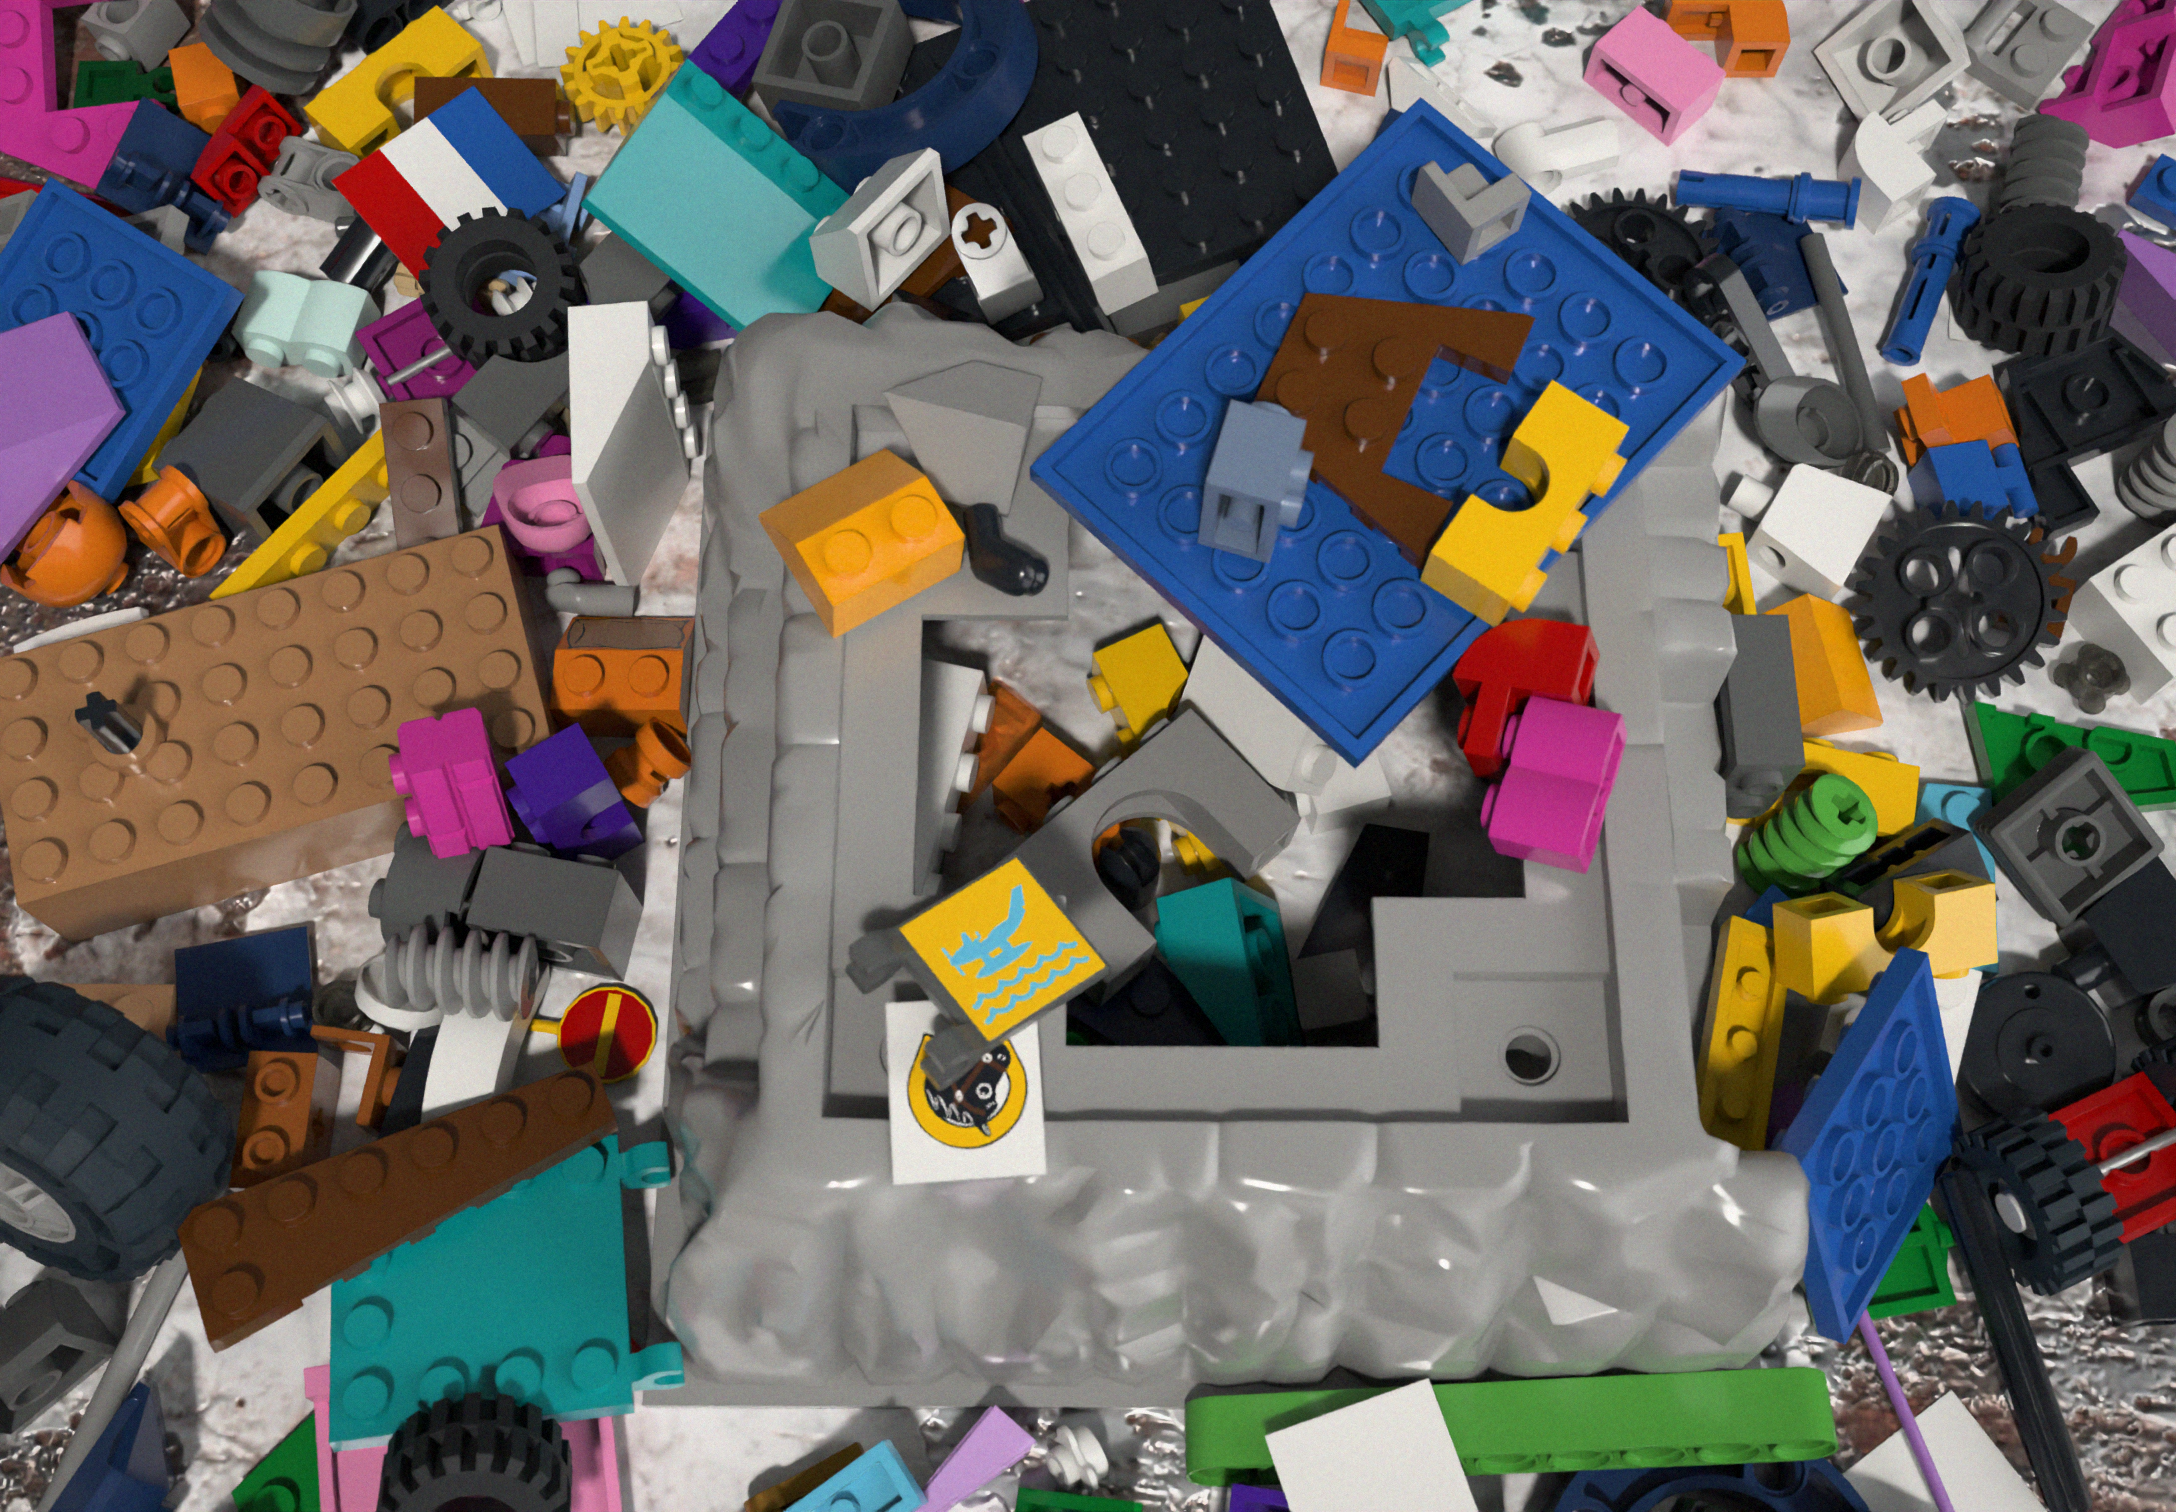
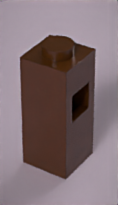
(529, 106)

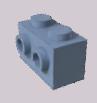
(1254, 480)

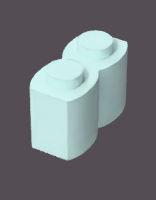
(304, 323)

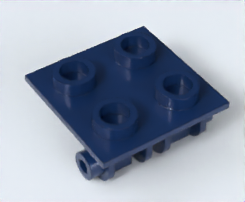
(155, 170)
(1769, 258)
(243, 999)

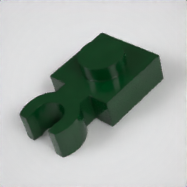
(123, 82)

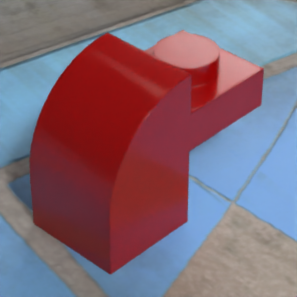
(1506, 669)

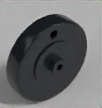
(2034, 1046)

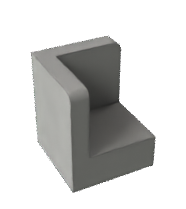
(1467, 210)

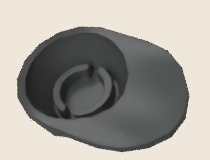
(1808, 421)

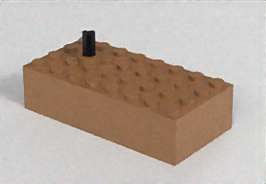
(254, 730)

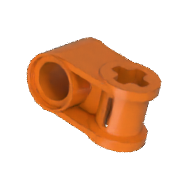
(177, 524)

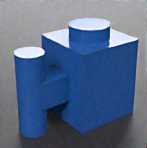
(1969, 474)

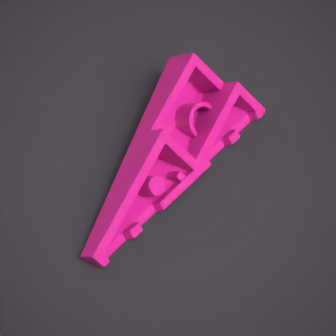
(2129, 80)

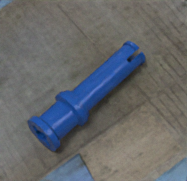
(1797, 197)
(1935, 259)

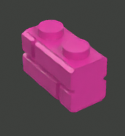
(452, 783)

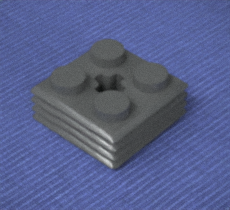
(2106, 835)

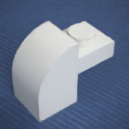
(1891, 164)

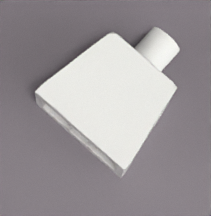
(1809, 527)

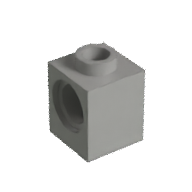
(136, 29)

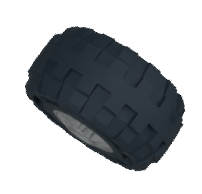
(100, 1135)

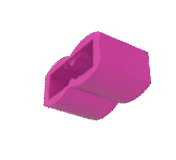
(1555, 783)

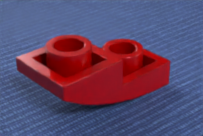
(243, 149)

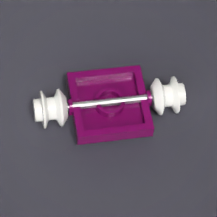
(410, 360)

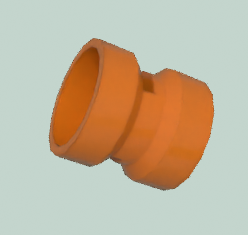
(648, 763)

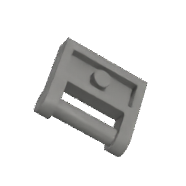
(2033, 54)

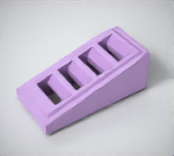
(981, 1456)

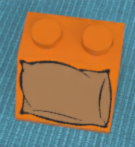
(622, 674)

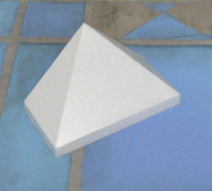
(1413, 80)

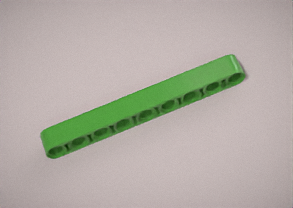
(1552, 1423)

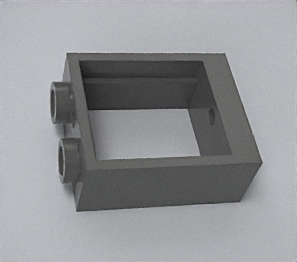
(1759, 717)

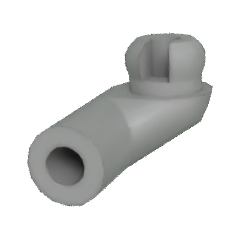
(570, 596)

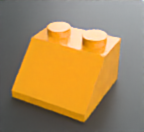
(865, 539)

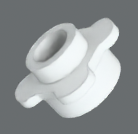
(1076, 1459)

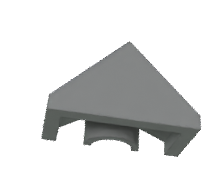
(969, 430)

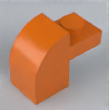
(1746, 33)
(1953, 416)

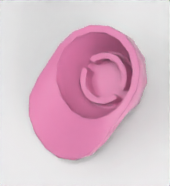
(542, 504)

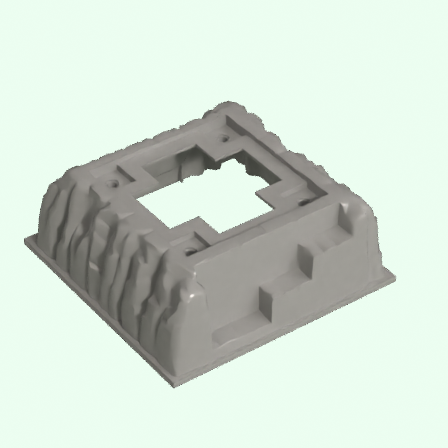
(1198, 1204)

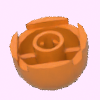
(70, 552)

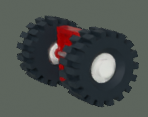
(2082, 1178)

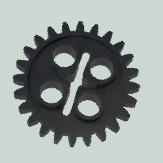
(1665, 239)
(2019, 599)

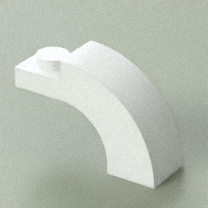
(475, 1057)

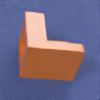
(1352, 56)

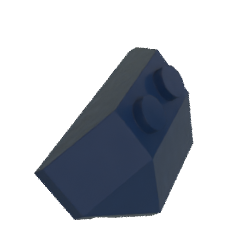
(128, 1463)

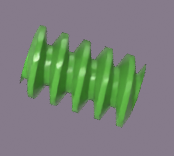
(1809, 838)

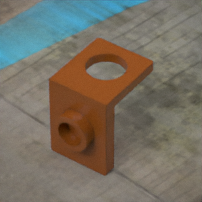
(383, 1072)

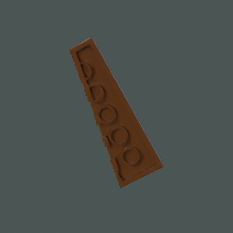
(301, 1231)

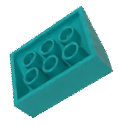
(718, 202)

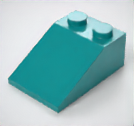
(1233, 961)

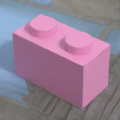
(1654, 75)

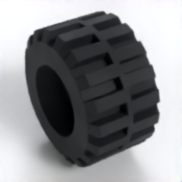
(489, 247)
(2040, 279)
(477, 1450)

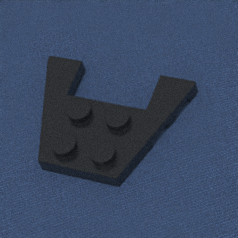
(2078, 410)

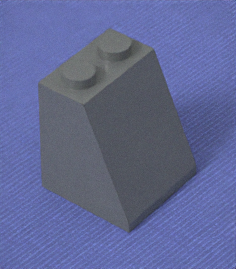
(254, 457)

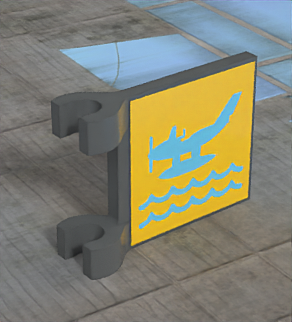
(988, 962)

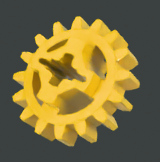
(618, 72)

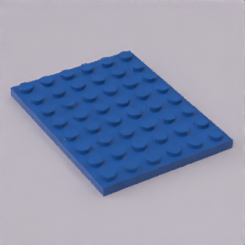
(1338, 613)

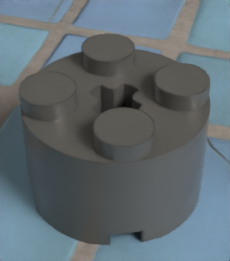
(425, 889)

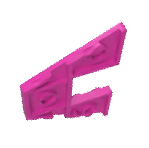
(62, 142)

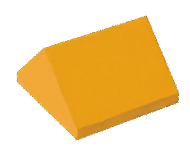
(1828, 668)

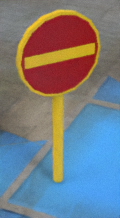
(605, 1028)

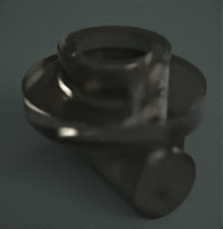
(698, 374)

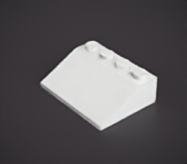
(626, 431)

